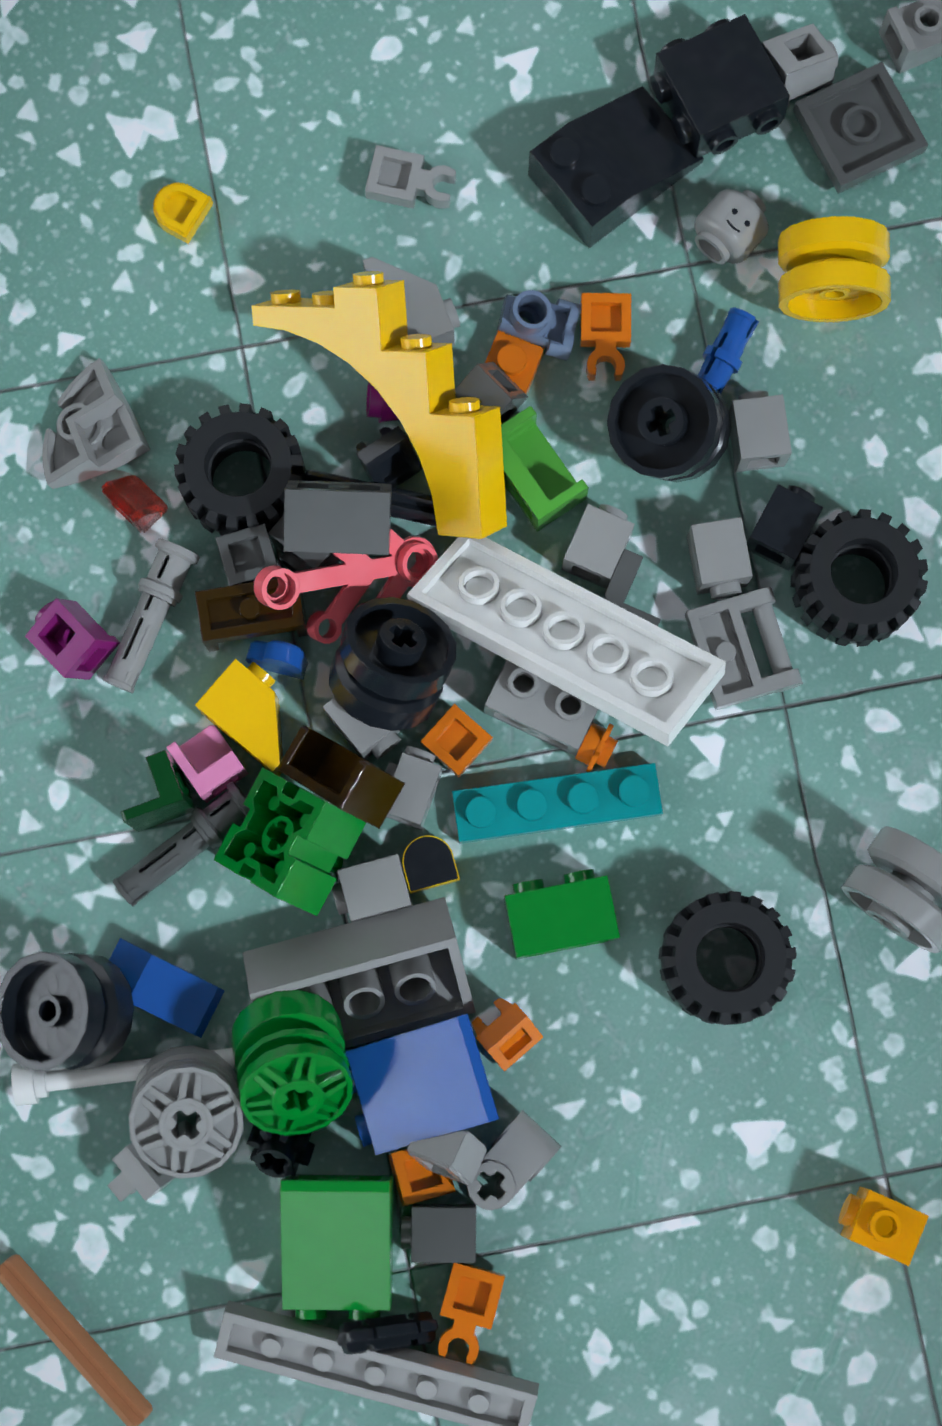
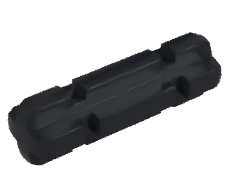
(387, 1332)

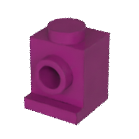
(71, 655)

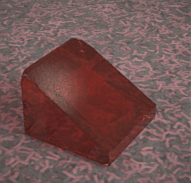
(135, 501)

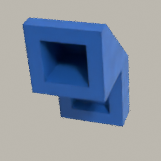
(167, 989)

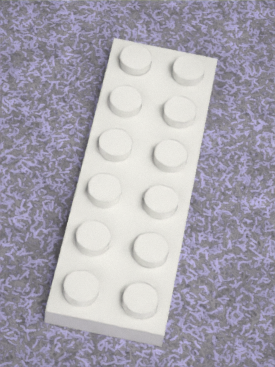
(569, 636)

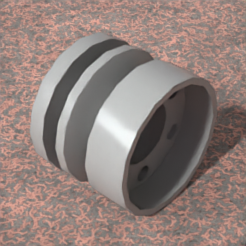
(190, 1082)

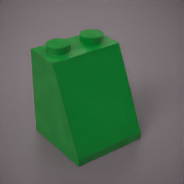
(337, 1244)

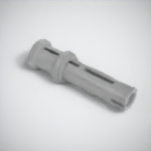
(158, 592)

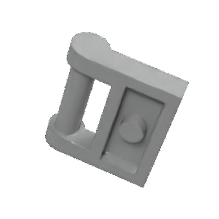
(722, 633)

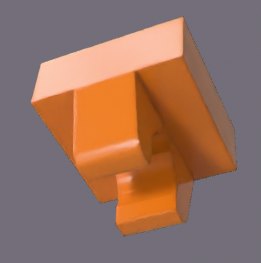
(507, 1035)

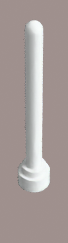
(32, 1084)

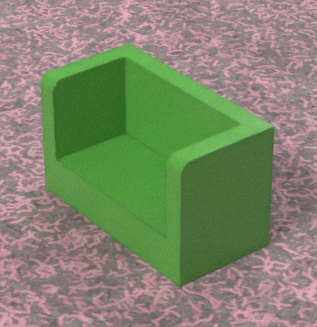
(536, 472)

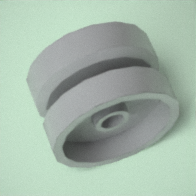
(902, 888)

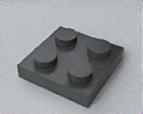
(860, 127)

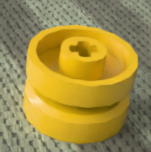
(834, 269)

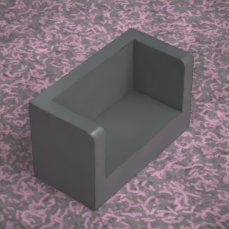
(337, 517)

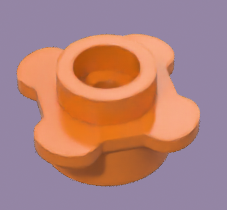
(596, 746)

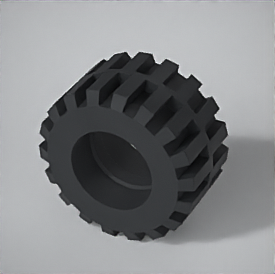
(217, 440)
(887, 550)
(771, 950)

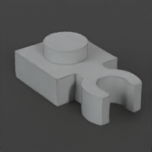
(400, 177)

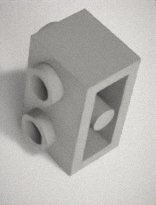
(539, 708)

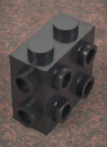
(719, 86)

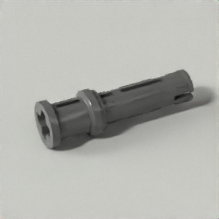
(205, 830)

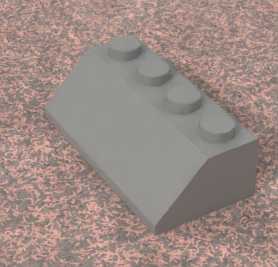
(375, 971)

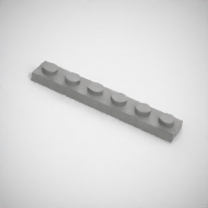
(387, 1376)

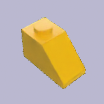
(247, 712)

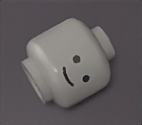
(731, 226)

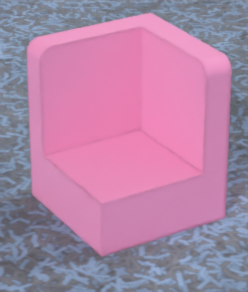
(208, 762)

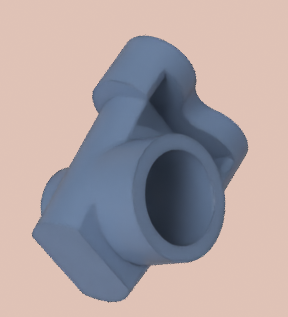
(550, 323)

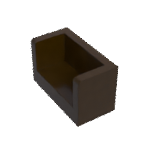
(236, 614)
(341, 776)

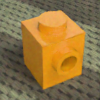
(882, 1224)

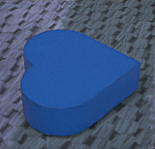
(278, 657)

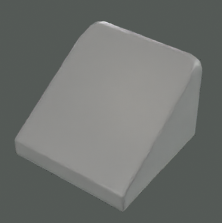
(450, 1155)

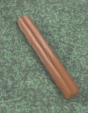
(74, 1341)

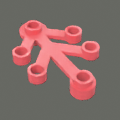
(354, 574)

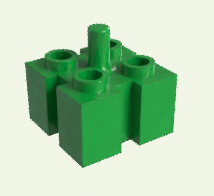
(290, 842)

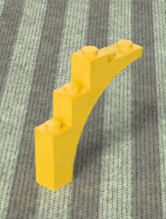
(415, 377)

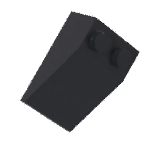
(610, 164)

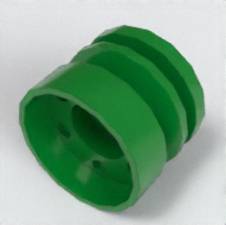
(291, 1063)

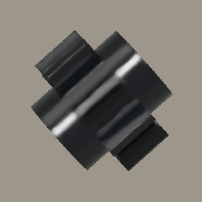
(279, 1154)

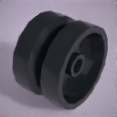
(639, 420)
(392, 663)
(64, 1011)

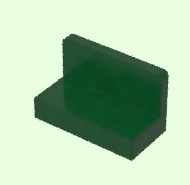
(173, 797)

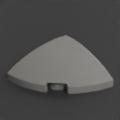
(93, 430)

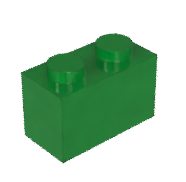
(561, 914)

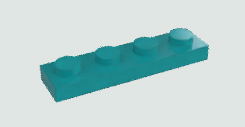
(557, 803)

